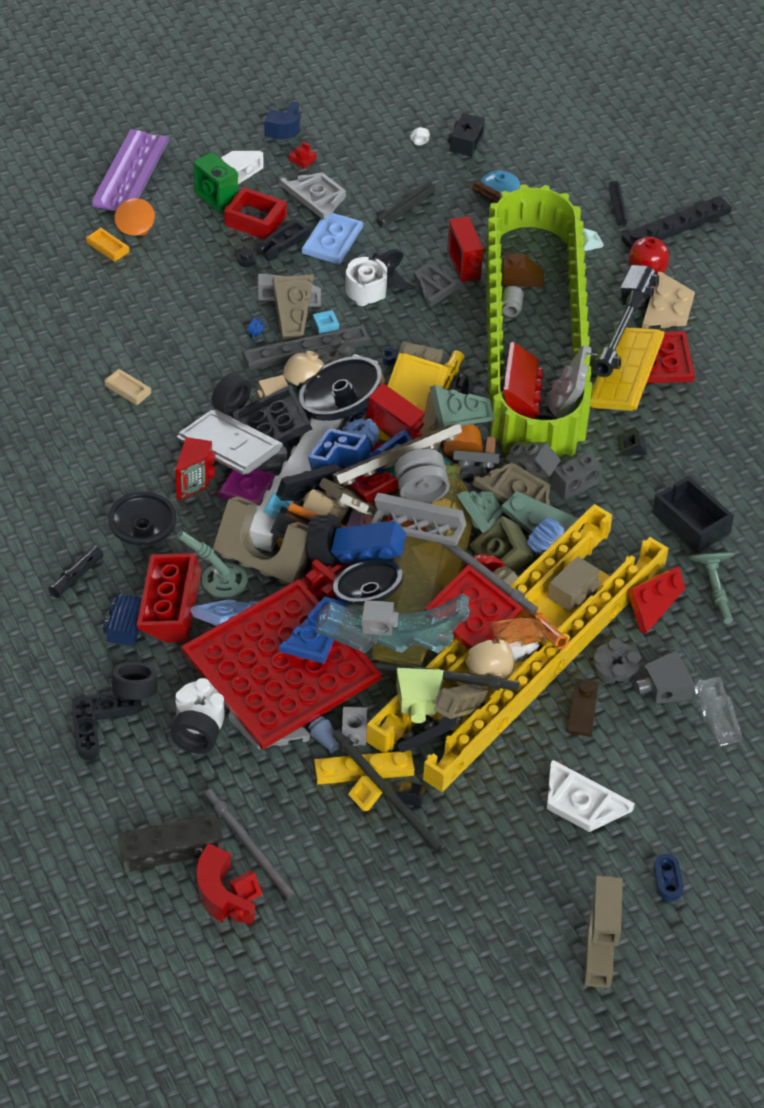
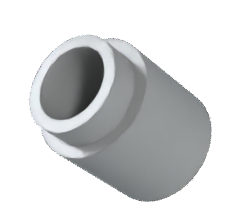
(512, 301)

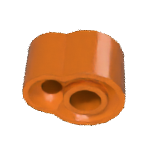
(468, 441)

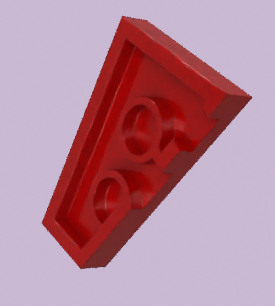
(655, 596)

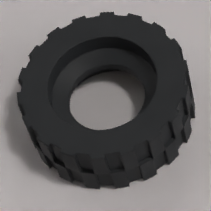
(321, 537)

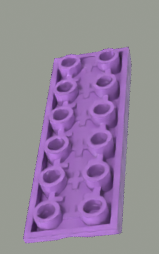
(130, 169)

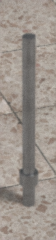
(516, 595)
(223, 811)

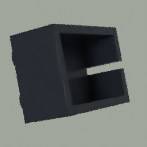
(693, 514)

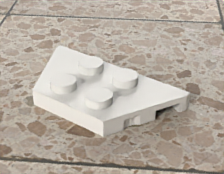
(583, 799)

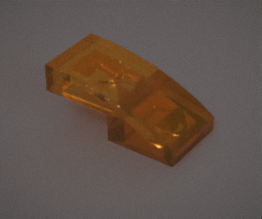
(519, 629)

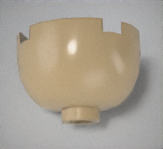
(302, 366)
(490, 659)

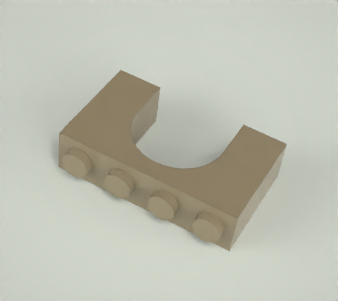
(235, 542)
(603, 931)

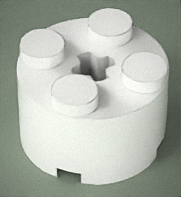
(366, 280)
(202, 698)

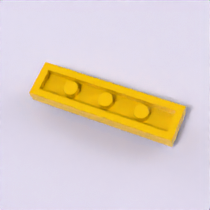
(346, 770)

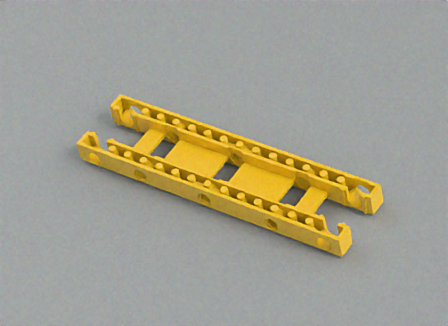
(542, 667)

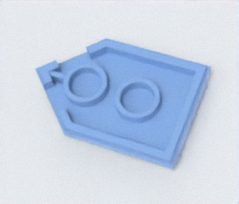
(219, 611)

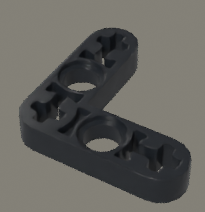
(94, 712)

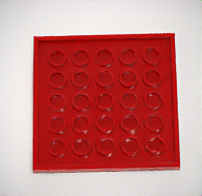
(272, 689)

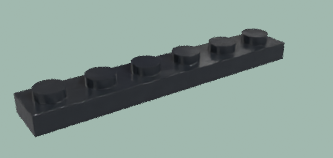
(679, 221)

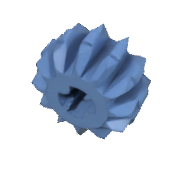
(364, 427)
(545, 535)

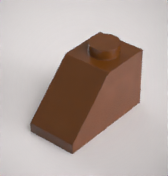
(521, 271)

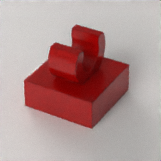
(302, 155)
(246, 886)

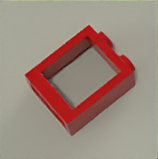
(251, 225)
(465, 249)
(394, 413)

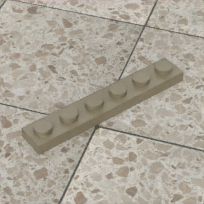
(389, 457)

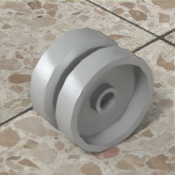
(422, 476)

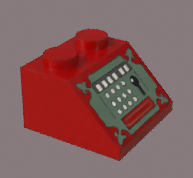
(194, 467)

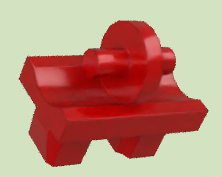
(325, 576)

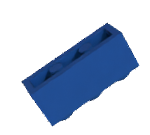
(368, 542)

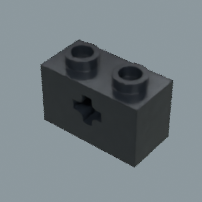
(466, 134)

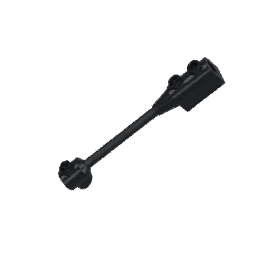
(635, 290)

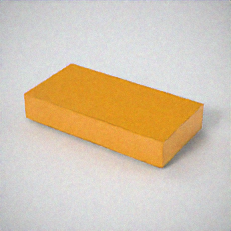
(107, 244)

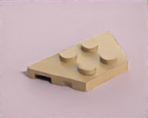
(669, 304)

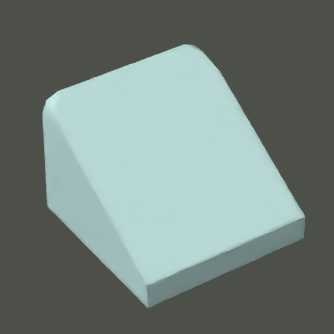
(591, 240)

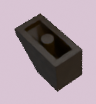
(583, 707)

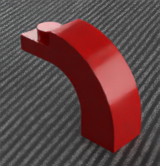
(218, 901)

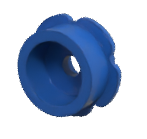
(256, 327)

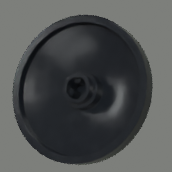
(341, 388)

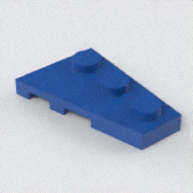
(306, 641)

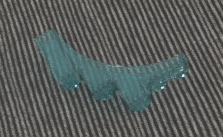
(426, 628)

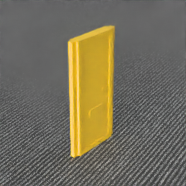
(413, 380)
(625, 385)

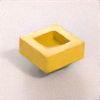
(365, 793)

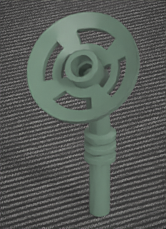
(224, 572)
(719, 597)

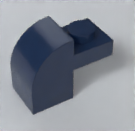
(281, 124)

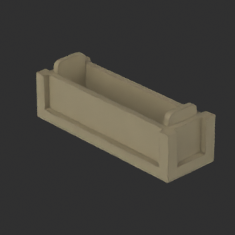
(460, 700)

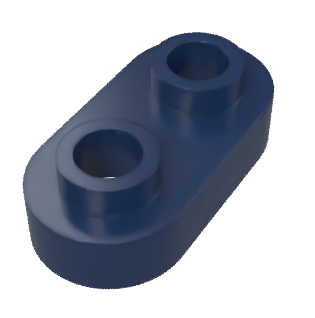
(669, 879)

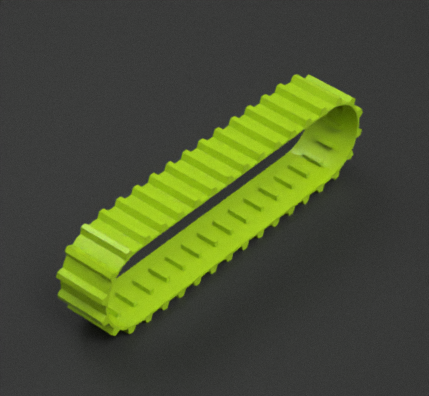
(556, 214)

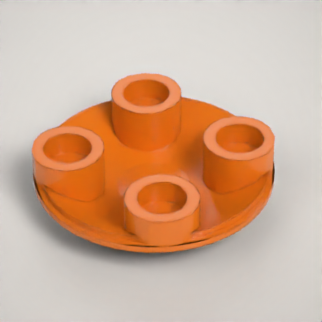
(134, 217)

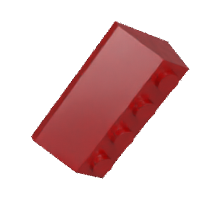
(523, 382)
(168, 596)

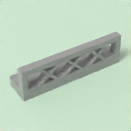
(425, 514)

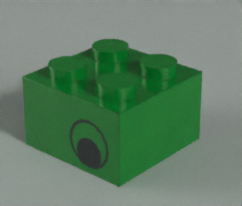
(215, 181)

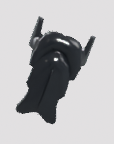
(393, 277)

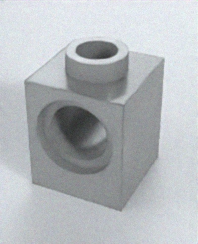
(379, 618)
(355, 724)

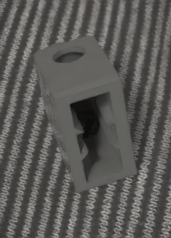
(666, 680)

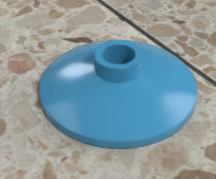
(501, 181)

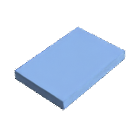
(332, 238)

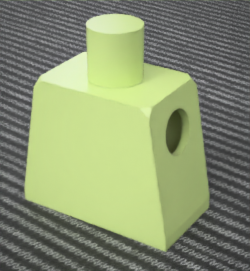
(418, 691)

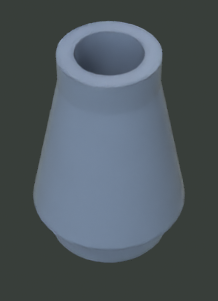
(322, 731)

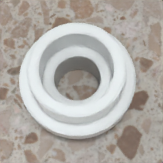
(420, 136)

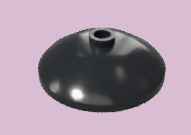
(142, 518)
(368, 581)

